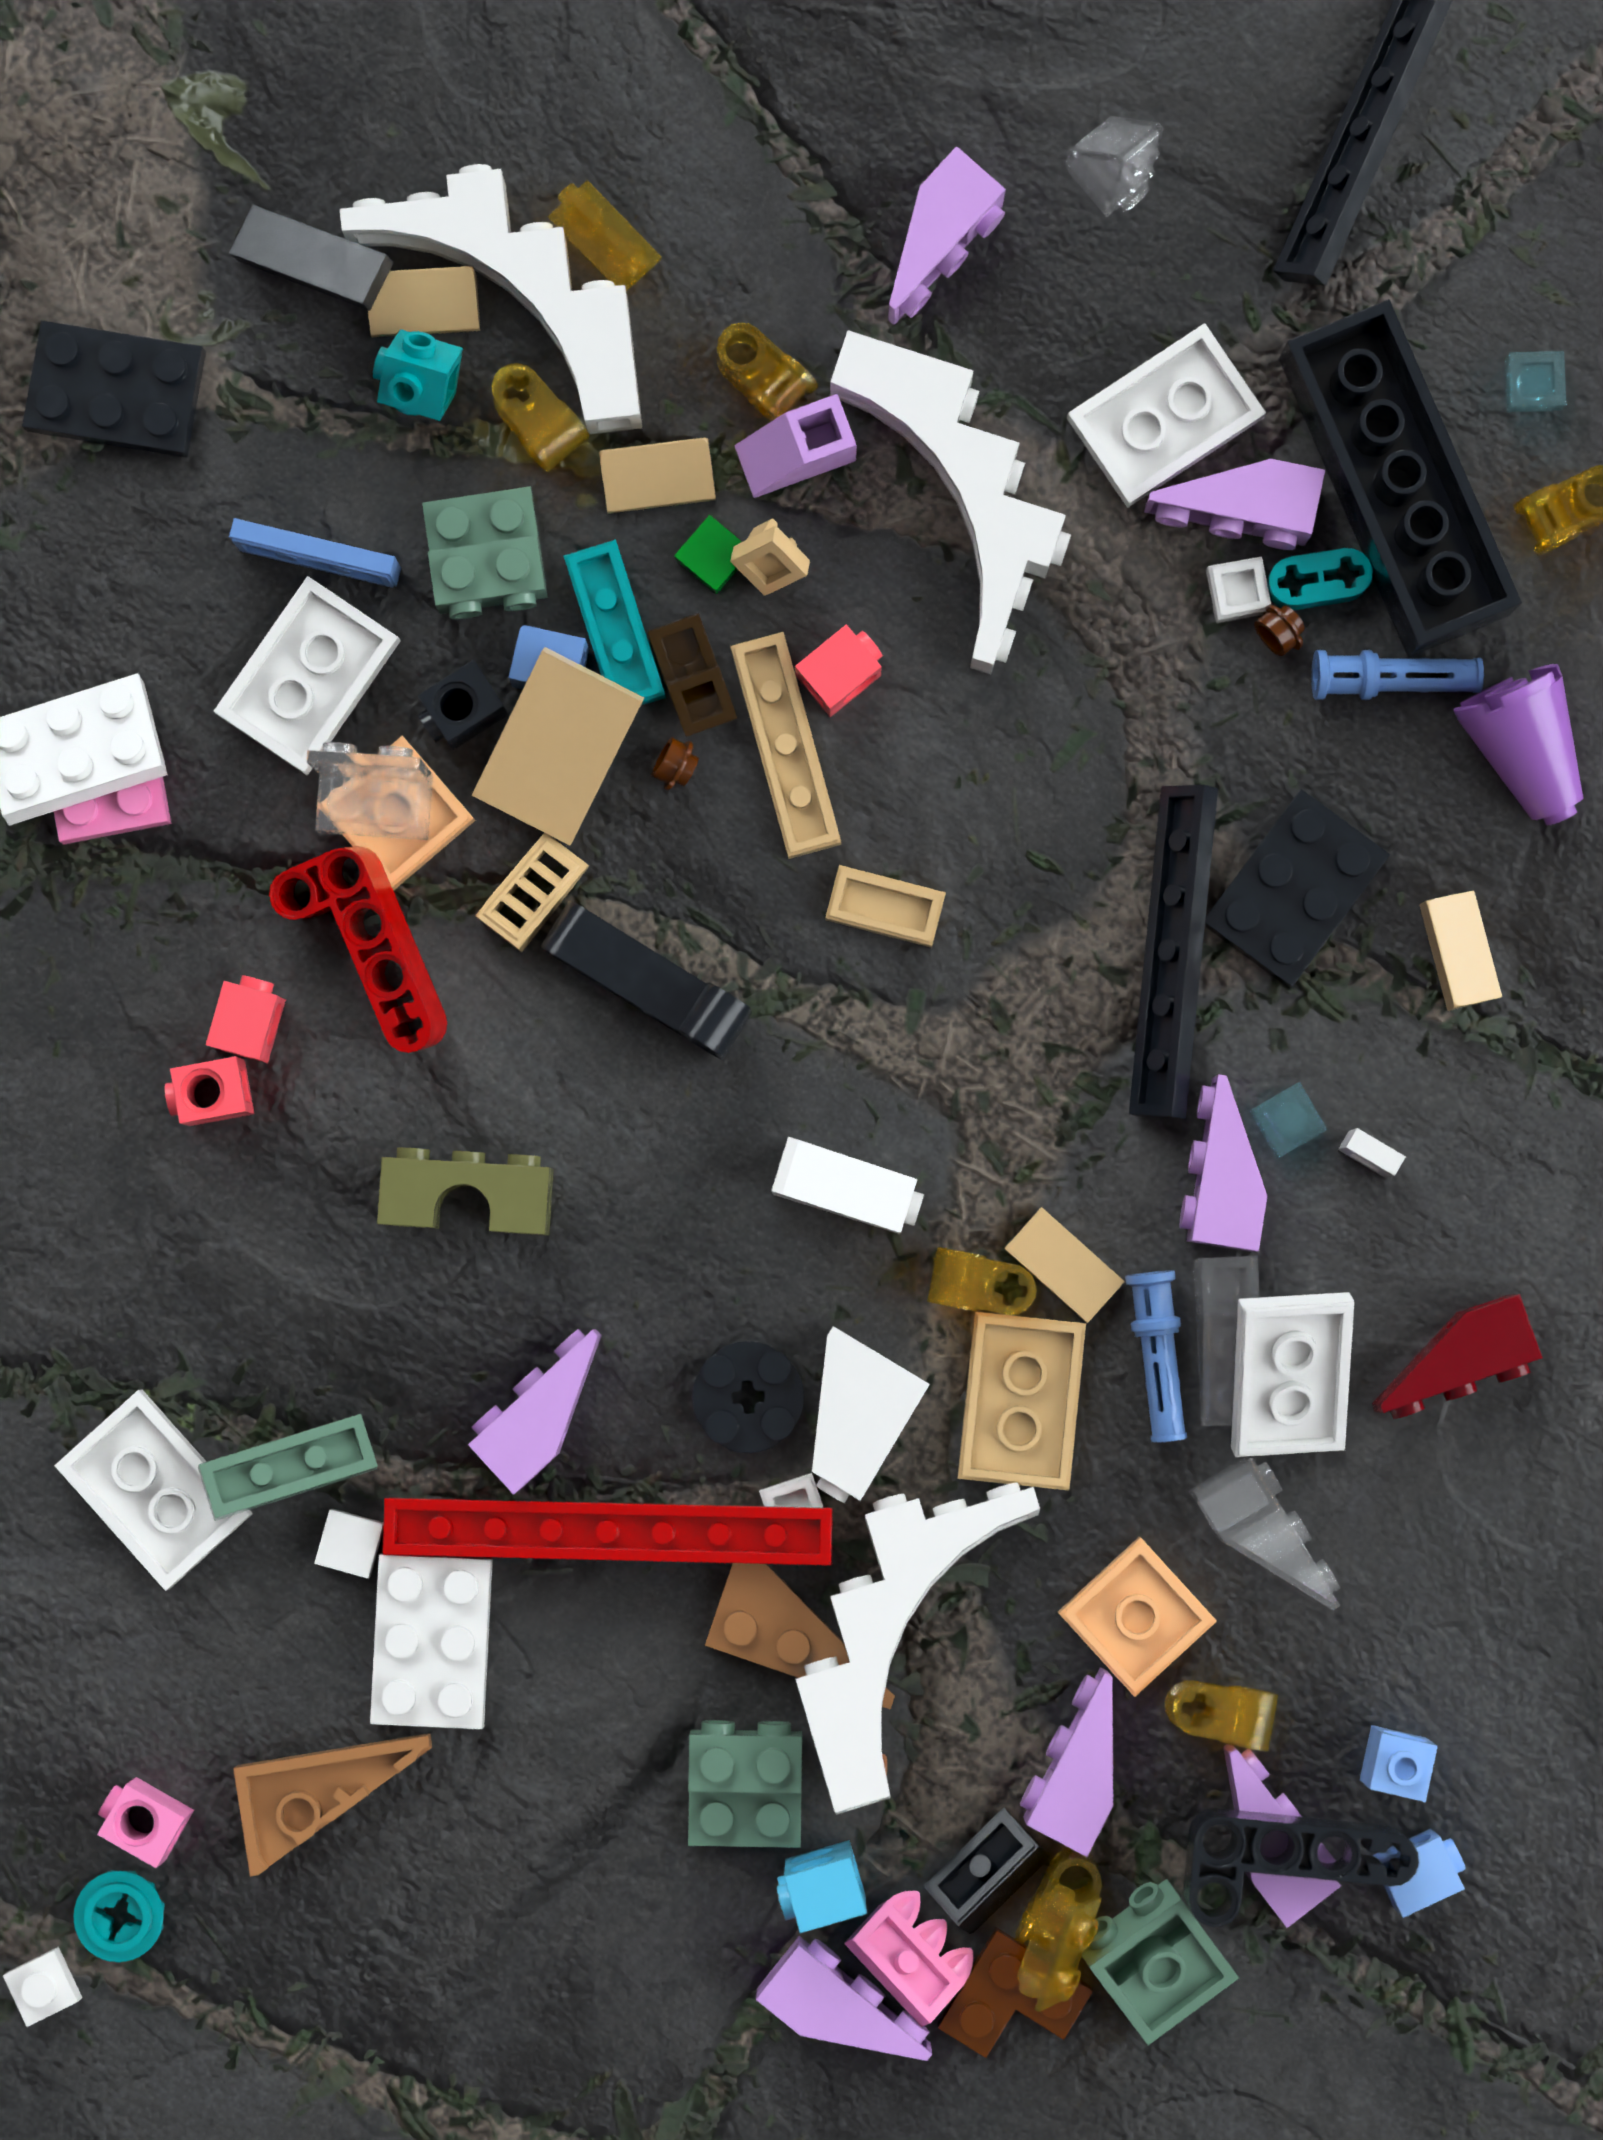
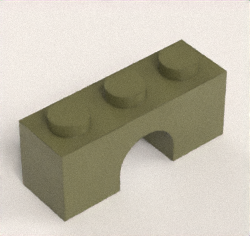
(416, 1187)

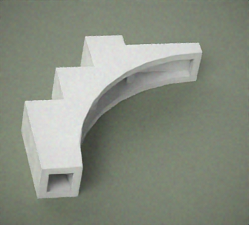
(533, 266)
(924, 404)
(912, 1555)

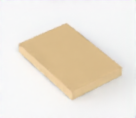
(557, 746)
(1021, 1401)

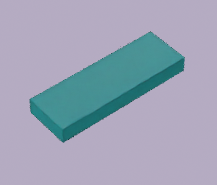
(614, 620)

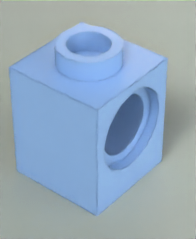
(1398, 1763)
(1435, 1876)

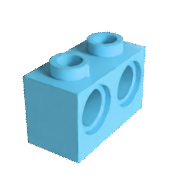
(822, 1887)

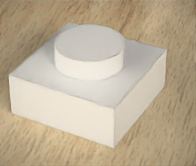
(42, 1986)

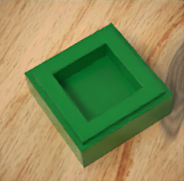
(709, 554)

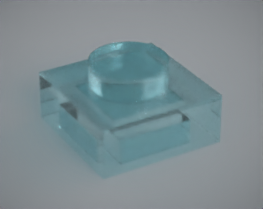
(1535, 381)
(1288, 1120)

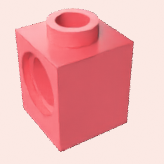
(840, 669)
(246, 1019)
(234, 1094)

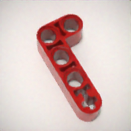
(368, 953)

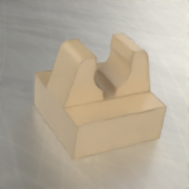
(769, 558)

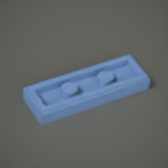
(315, 553)

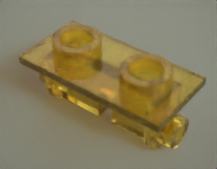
(603, 235)
(1052, 1969)

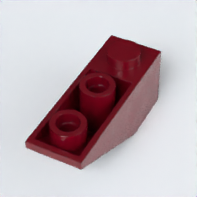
(1468, 1348)

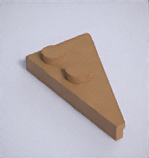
(771, 1625)
(299, 1794)

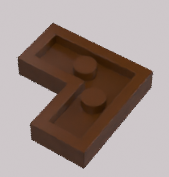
(992, 1995)

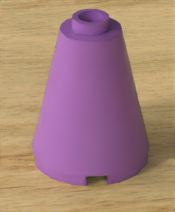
(1528, 741)

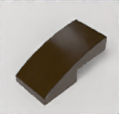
(692, 674)

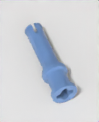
(1463, 675)
(1156, 1327)

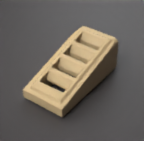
(490, 914)

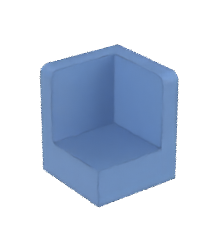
(531, 643)

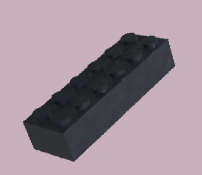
(1399, 478)

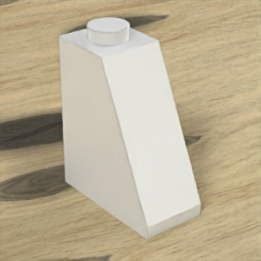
(846, 1186)
(859, 1414)

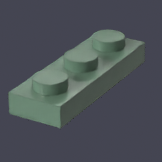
(287, 1467)

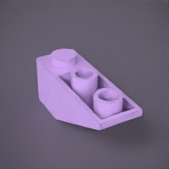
(947, 215)
(1257, 499)
(1228, 1185)
(534, 1427)
(1078, 1785)
(1286, 1895)
(830, 2006)

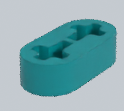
(1317, 566)

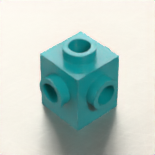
(418, 374)

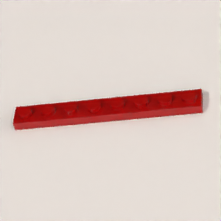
(608, 1531)

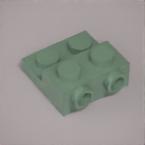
(484, 552)
(745, 1785)
(1157, 1960)

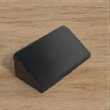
(986, 1871)

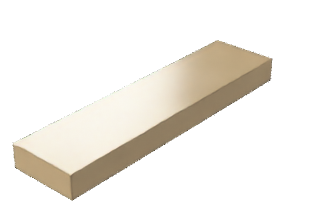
(785, 745)

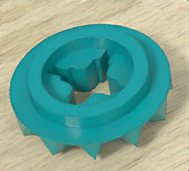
(95, 1926)

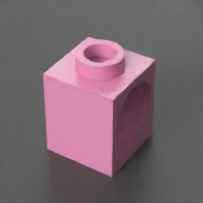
(168, 1815)

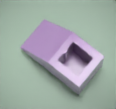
(797, 446)

